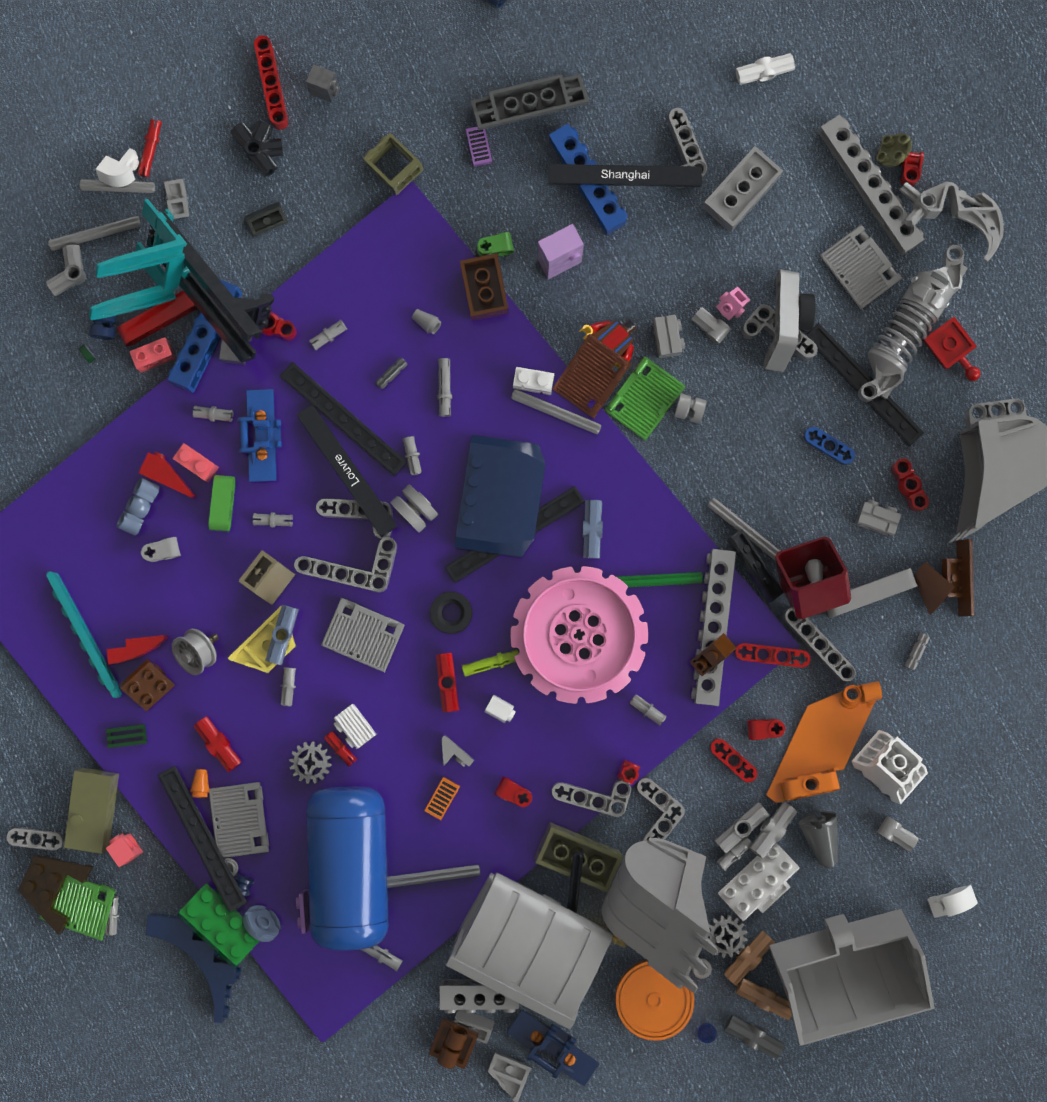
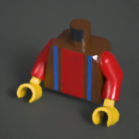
(613, 336)

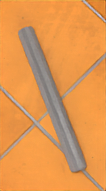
(95, 233)
(556, 411)
(739, 524)
(433, 876)

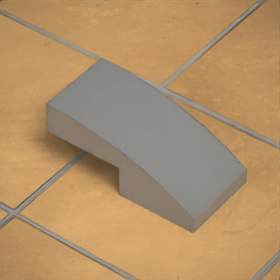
(177, 198)

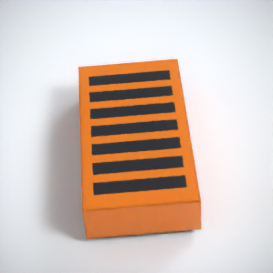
(442, 798)

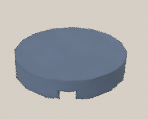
(261, 923)

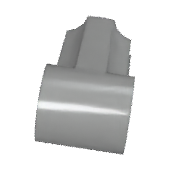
(715, 329)
(894, 832)

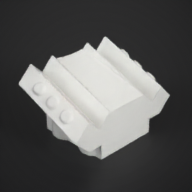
(890, 766)

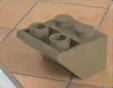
(266, 577)

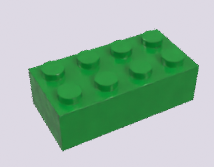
(218, 927)

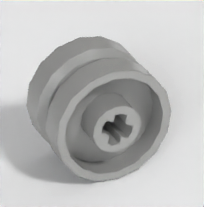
(414, 508)

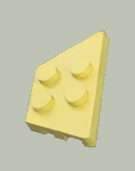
(255, 648)

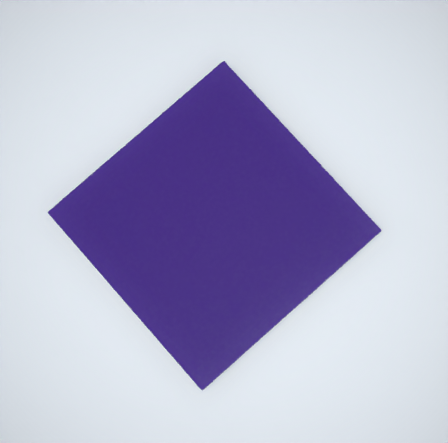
(67, 525)

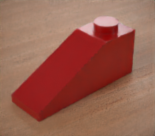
(163, 472)

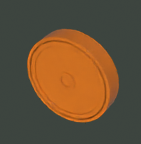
(651, 1003)

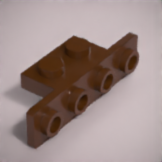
(960, 575)

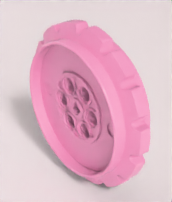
(589, 596)

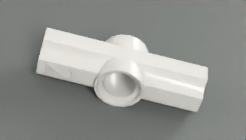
(765, 69)

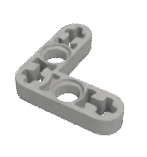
(665, 808)

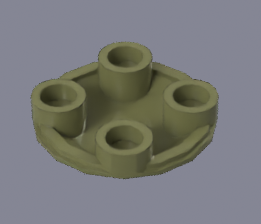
(894, 149)

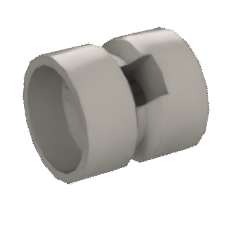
(683, 408)

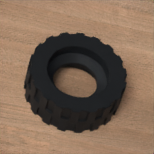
(451, 627)

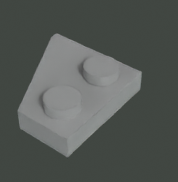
(509, 1073)

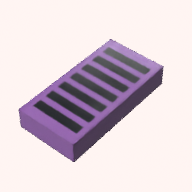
(478, 146)

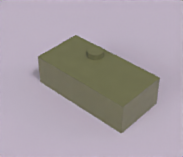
(91, 810)
(599, 860)

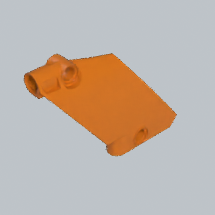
(823, 743)

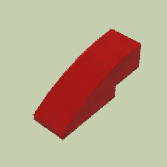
(135, 649)

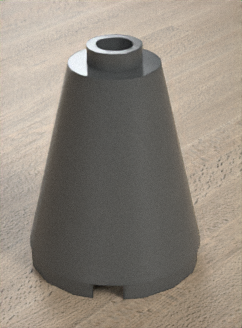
(822, 836)

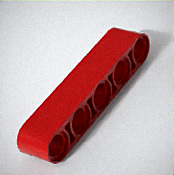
(268, 74)
(155, 319)

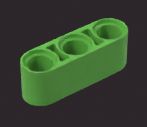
(222, 503)

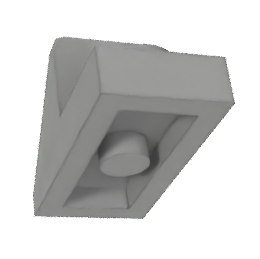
(450, 748)

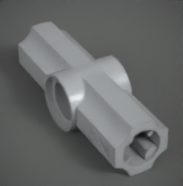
(773, 830)
(731, 836)

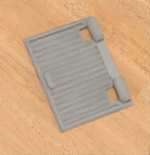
(860, 267)
(362, 635)
(238, 819)

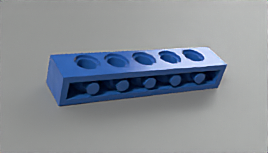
(608, 222)
(198, 362)

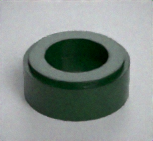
(86, 352)

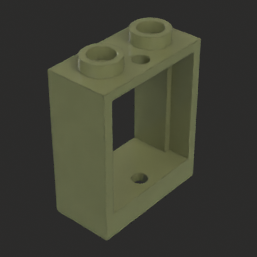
(406, 176)

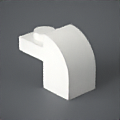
(118, 172)
(954, 902)

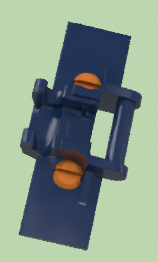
(556, 1042)

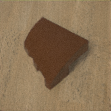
(932, 587)

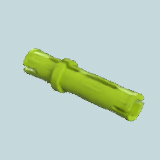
(490, 663)

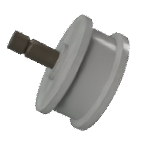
(195, 651)

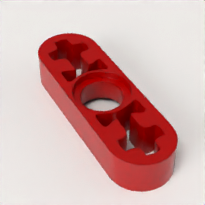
(740, 774)

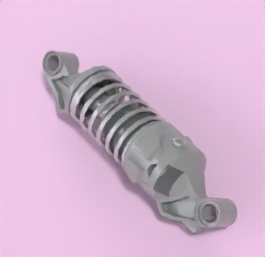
(917, 310)

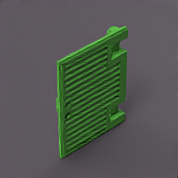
(645, 398)
(81, 904)

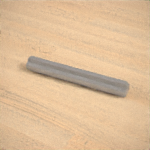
(135, 186)

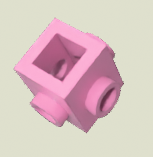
(733, 303)

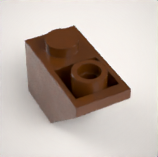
(713, 654)

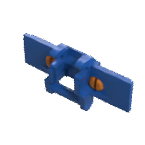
(267, 433)

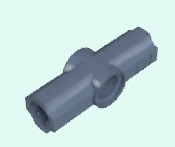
(592, 529)
(277, 647)

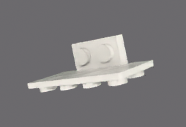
(759, 883)

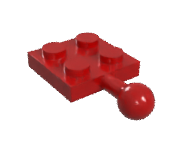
(950, 345)

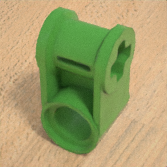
(498, 244)

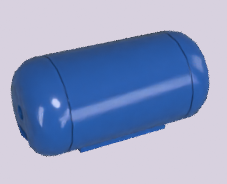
(347, 868)

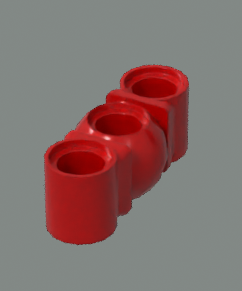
(278, 326)
(910, 494)

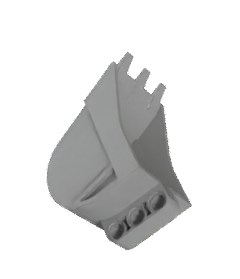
(1001, 461)
(661, 908)

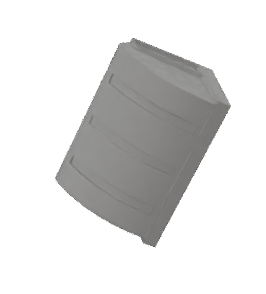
(529, 949)
(853, 975)

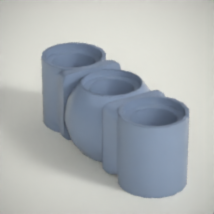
(138, 506)

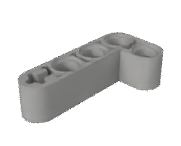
(687, 144)
(767, 324)
(352, 514)
(590, 795)

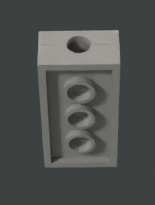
(741, 176)
(469, 988)

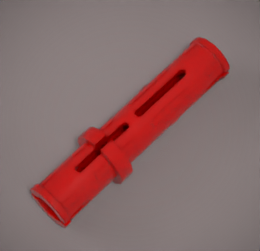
(149, 148)

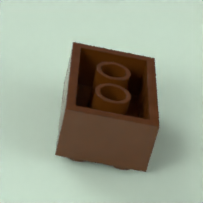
(484, 287)

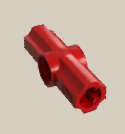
(449, 696)
(217, 744)
(628, 772)

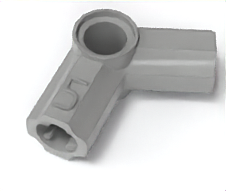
(64, 280)

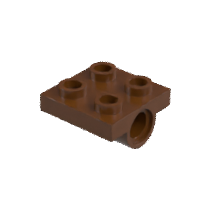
(147, 684)
(453, 1044)

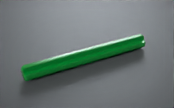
(662, 579)

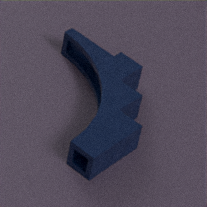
(217, 972)

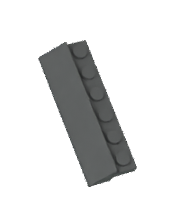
(529, 100)

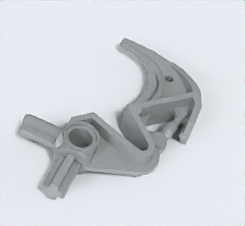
(983, 217)

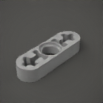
(21, 842)

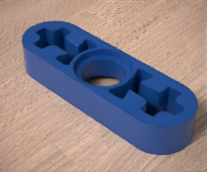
(819, 433)

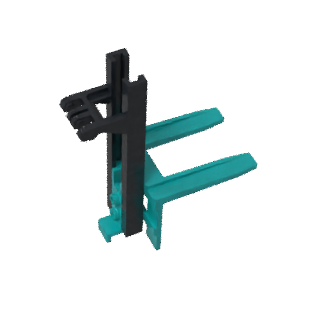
(194, 276)

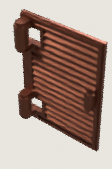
(591, 376)

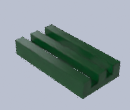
(110, 738)

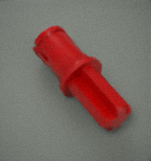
(340, 748)

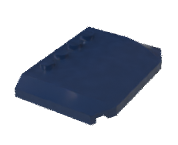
(500, 496)

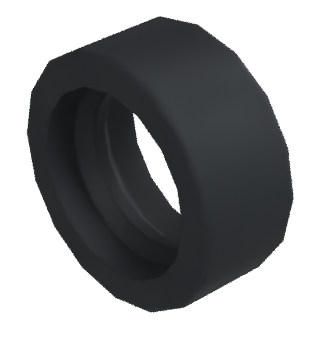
(807, 311)

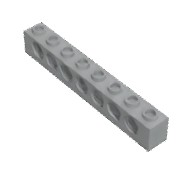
(860, 180)
(727, 560)

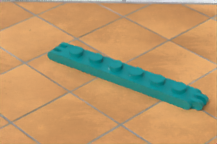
(79, 627)

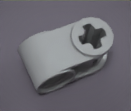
(164, 550)

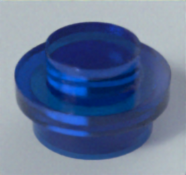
(707, 1033)

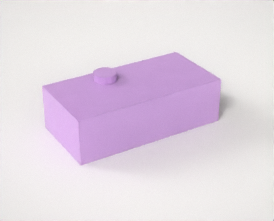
(560, 251)

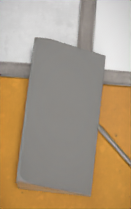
(477, 1023)

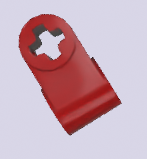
(911, 165)
(761, 729)
(510, 791)

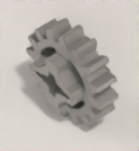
(318, 763)
(734, 934)

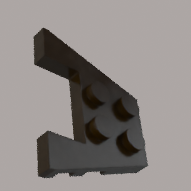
(43, 884)

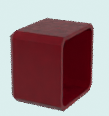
(820, 596)

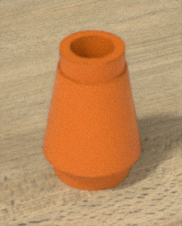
(200, 784)

